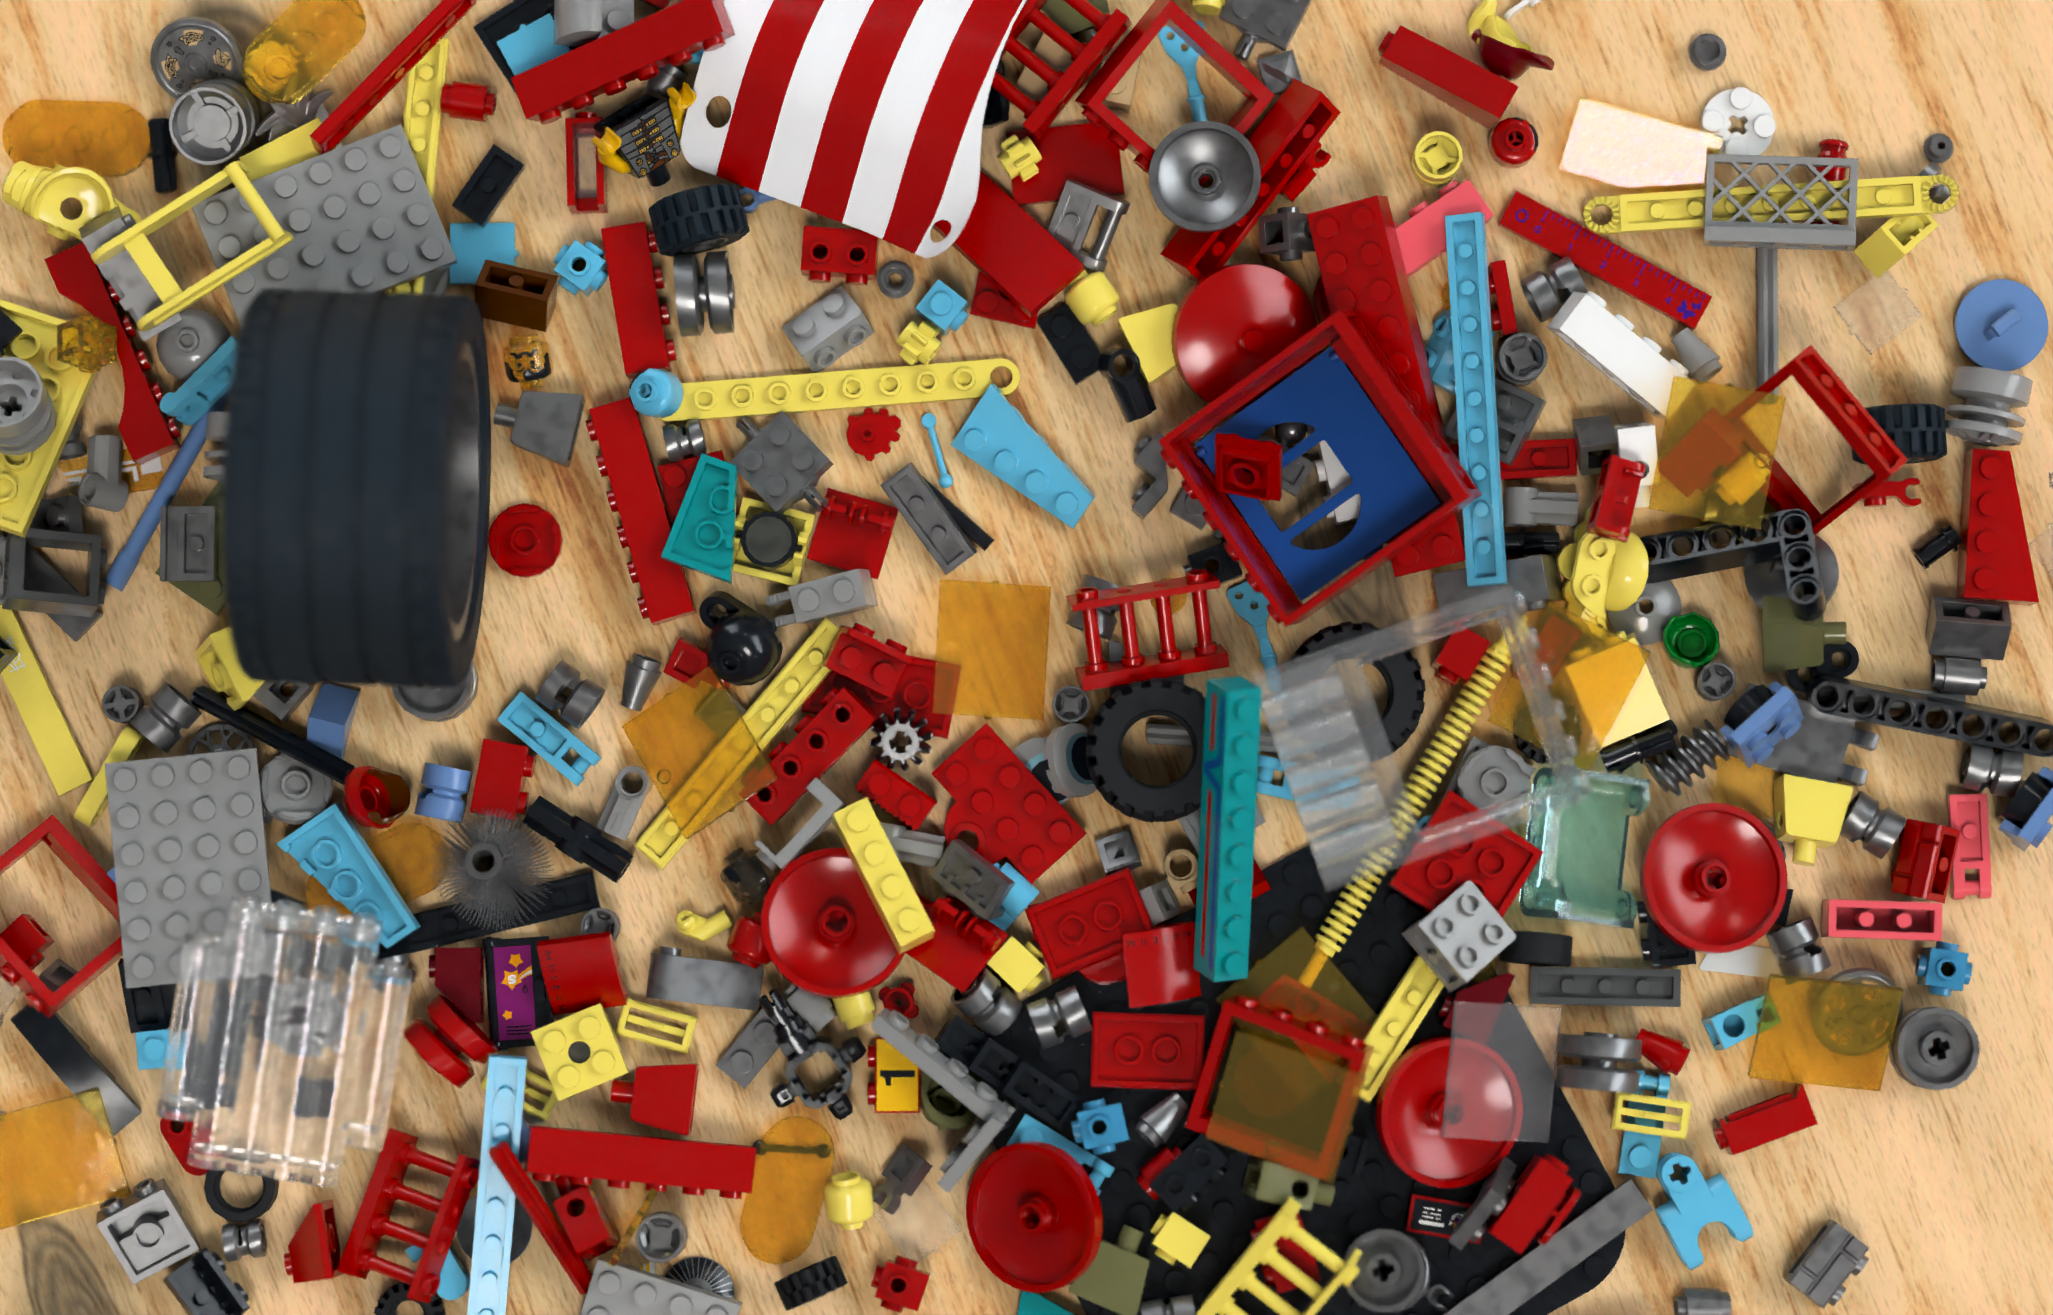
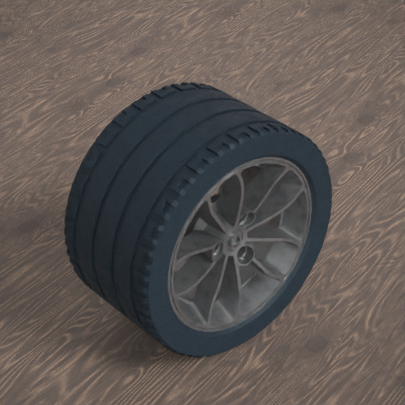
(357, 488)

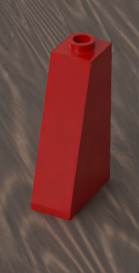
(1447, 76)

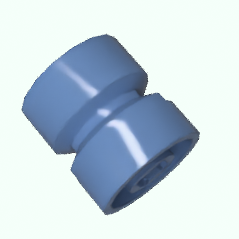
(443, 792)

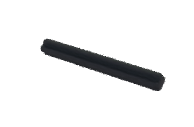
(272, 734)

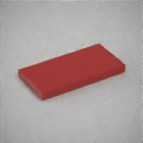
(1013, 249)
(912, 691)

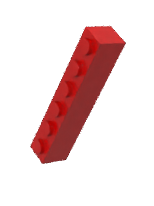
(622, 57)
(1281, 146)
(641, 510)
(639, 1160)

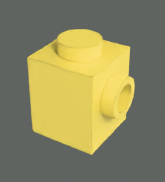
(1018, 965)
(1178, 1239)

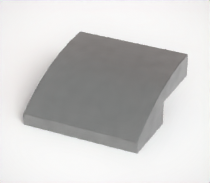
(1515, 418)

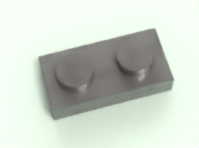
(750, 1050)

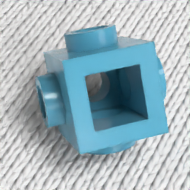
(584, 281)

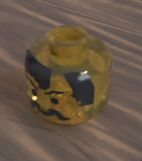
(527, 361)

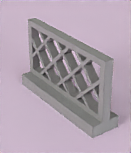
(1780, 235)

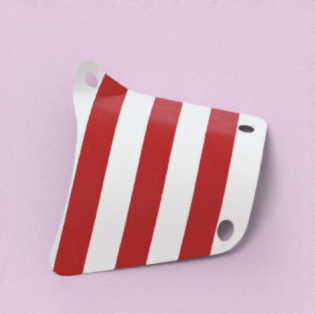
(855, 108)

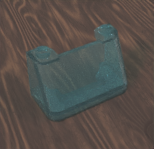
(1584, 853)

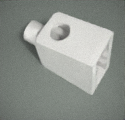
(1638, 443)

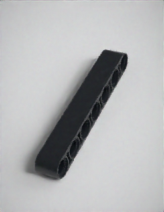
(1918, 705)

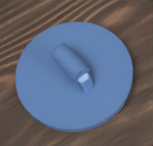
(2001, 325)

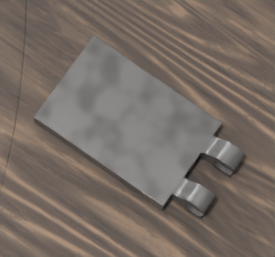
(1819, 747)

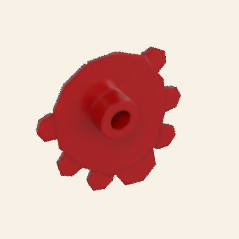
(872, 432)

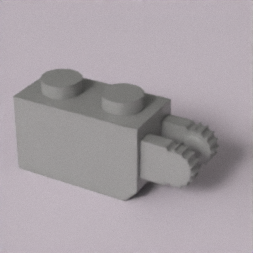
(825, 598)

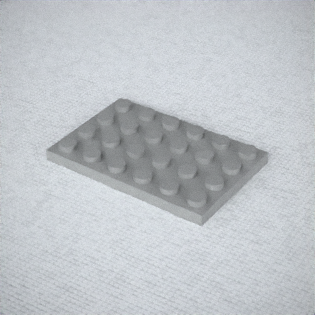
(355, 221)
(182, 847)

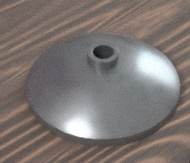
(1199, 152)

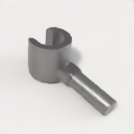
(1434, 1292)

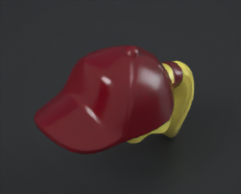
(1499, 45)

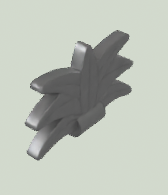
(291, 116)

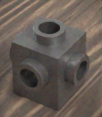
(1285, 234)

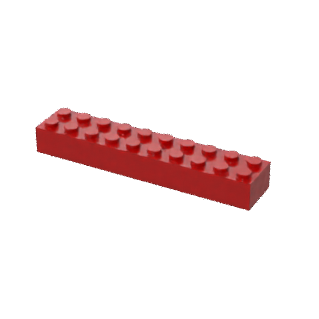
(1367, 274)

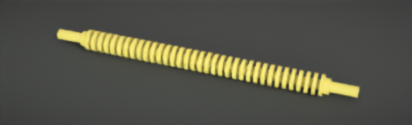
(1498, 655)

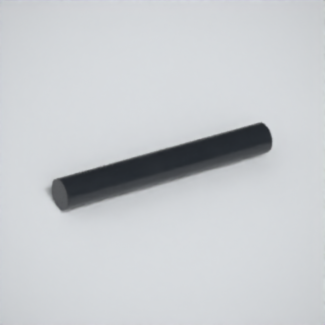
(968, 526)

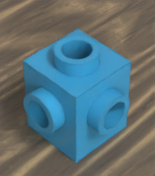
(1929, 969)
(1115, 1126)

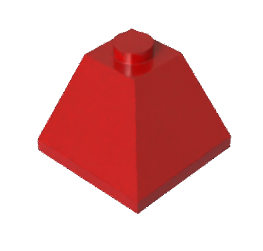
(315, 1246)

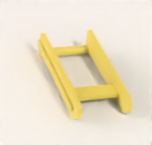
(155, 271)

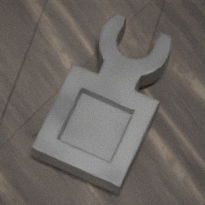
(903, 1175)

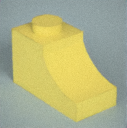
(1894, 241)

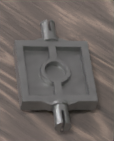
(1264, 22)
(781, 463)

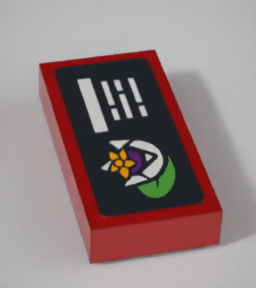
(1435, 1216)

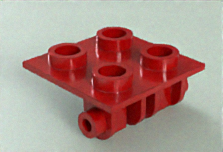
(852, 533)
(959, 944)

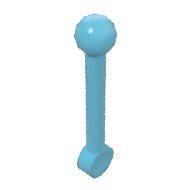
(928, 422)

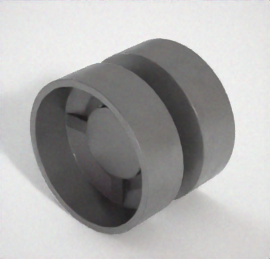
(214, 121)

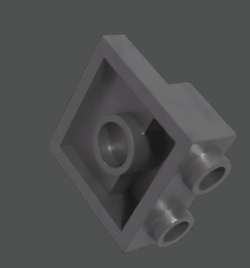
(146, 1229)

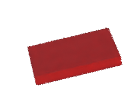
(1073, 153)
(1087, 922)
(1147, 1050)

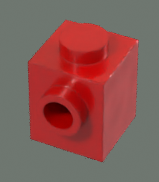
(27, 940)

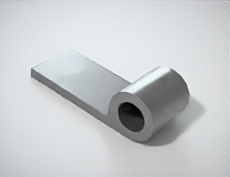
(703, 981)

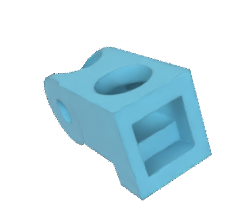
(1734, 1023)
(453, 1276)

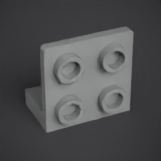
(1460, 936)

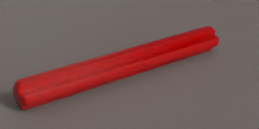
(541, 1215)

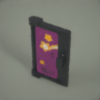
(515, 991)

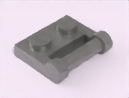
(1074, 217)

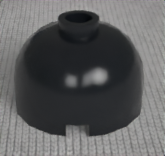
(743, 648)

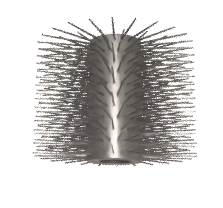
(492, 869)

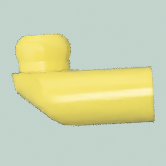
(700, 927)

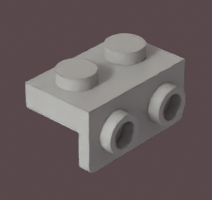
(828, 329)

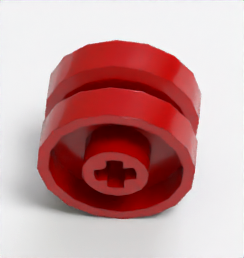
(445, 1046)

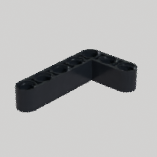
(1744, 552)

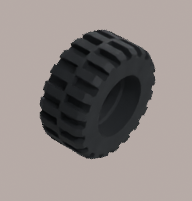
(1399, 671)
(1105, 749)

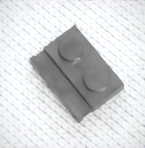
(188, 544)

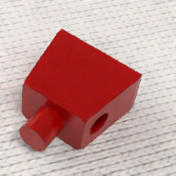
(661, 1096)

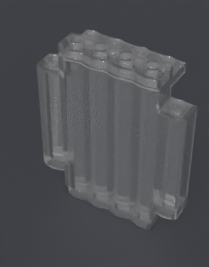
(284, 1041)

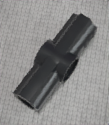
(578, 839)

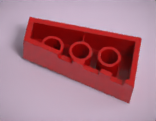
(1994, 544)

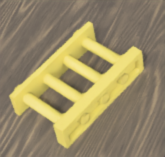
(1264, 1251)

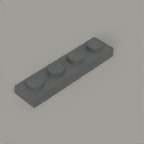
(1605, 986)

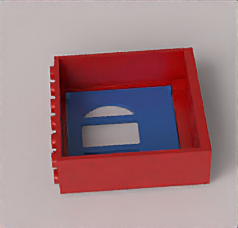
(1344, 416)

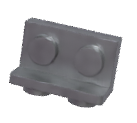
(972, 880)

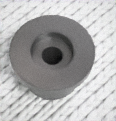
(1932, 151)

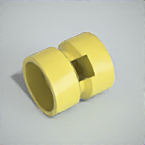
(1436, 159)

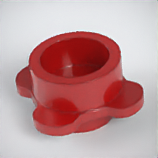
(905, 993)

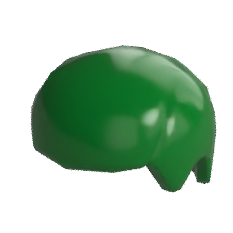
(1690, 640)

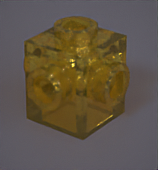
(87, 343)

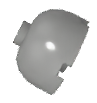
(190, 342)

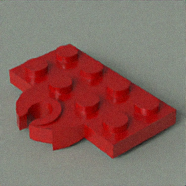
(1004, 806)

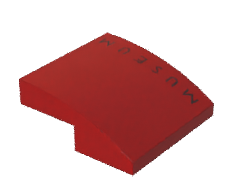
(1160, 964)
(581, 972)

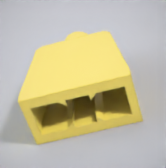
(1150, 339)
(1809, 814)

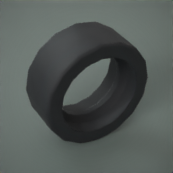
(1539, 949)
(231, 1213)

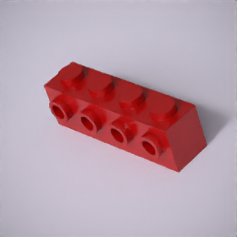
(813, 751)

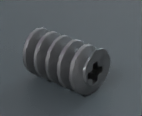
(1688, 758)

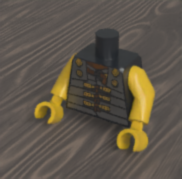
(644, 134)

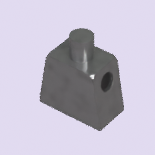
(544, 423)

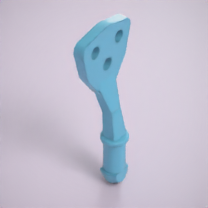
(1187, 61)
(1255, 617)

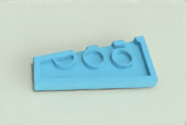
(1015, 453)
(348, 869)

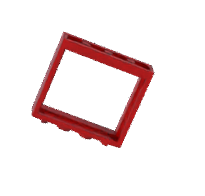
(1158, 15)
(1853, 424)
(97, 881)
(1278, 1020)

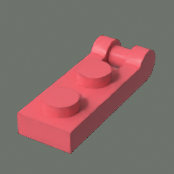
(1970, 816)

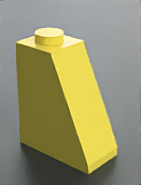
(223, 671)

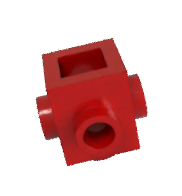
(915, 1281)

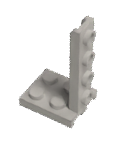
(955, 1079)

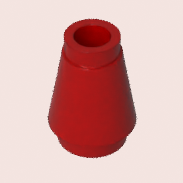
(1663, 1051)

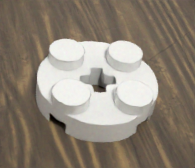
(1745, 105)

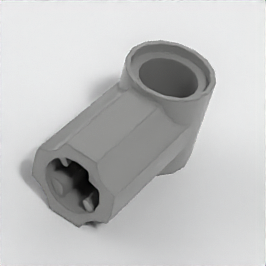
(103, 483)
(1531, 507)
(624, 805)
(914, 846)

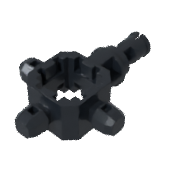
(799, 1043)

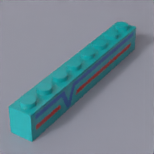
(1227, 828)

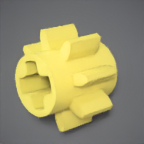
(1019, 157)
(919, 342)

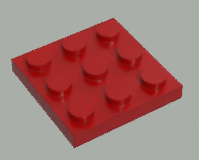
(1493, 863)

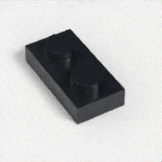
(488, 186)
(1070, 343)

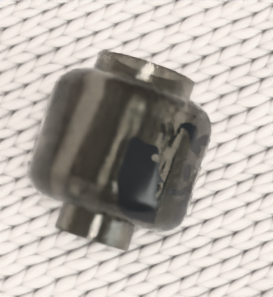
(747, 876)

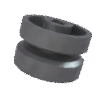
(706, 293)
(438, 703)
(1956, 1050)
(1599, 1062)
(1407, 1282)

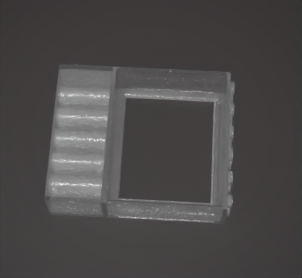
(1343, 762)

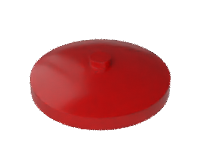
(1235, 325)
(1713, 878)
(826, 928)
(1412, 1120)
(1034, 1216)

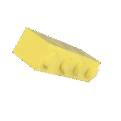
(882, 875)

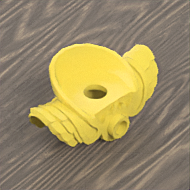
(41, 190)
(1601, 573)

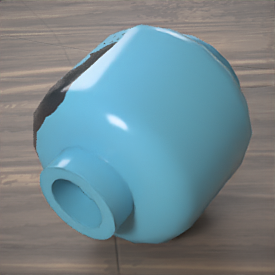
(655, 393)

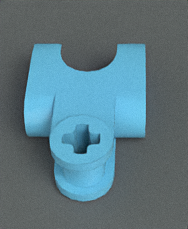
(1695, 1204)

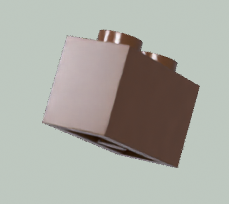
(516, 295)

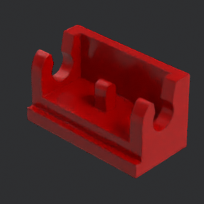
(1615, 498)

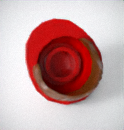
(375, 796)

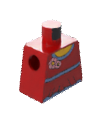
(592, 1230)

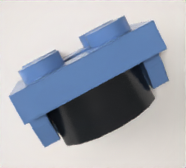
(1761, 721)
(2029, 811)

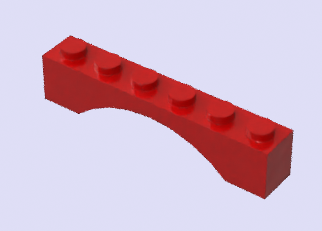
(142, 424)

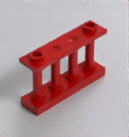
(1061, 85)
(1170, 659)
(374, 1219)

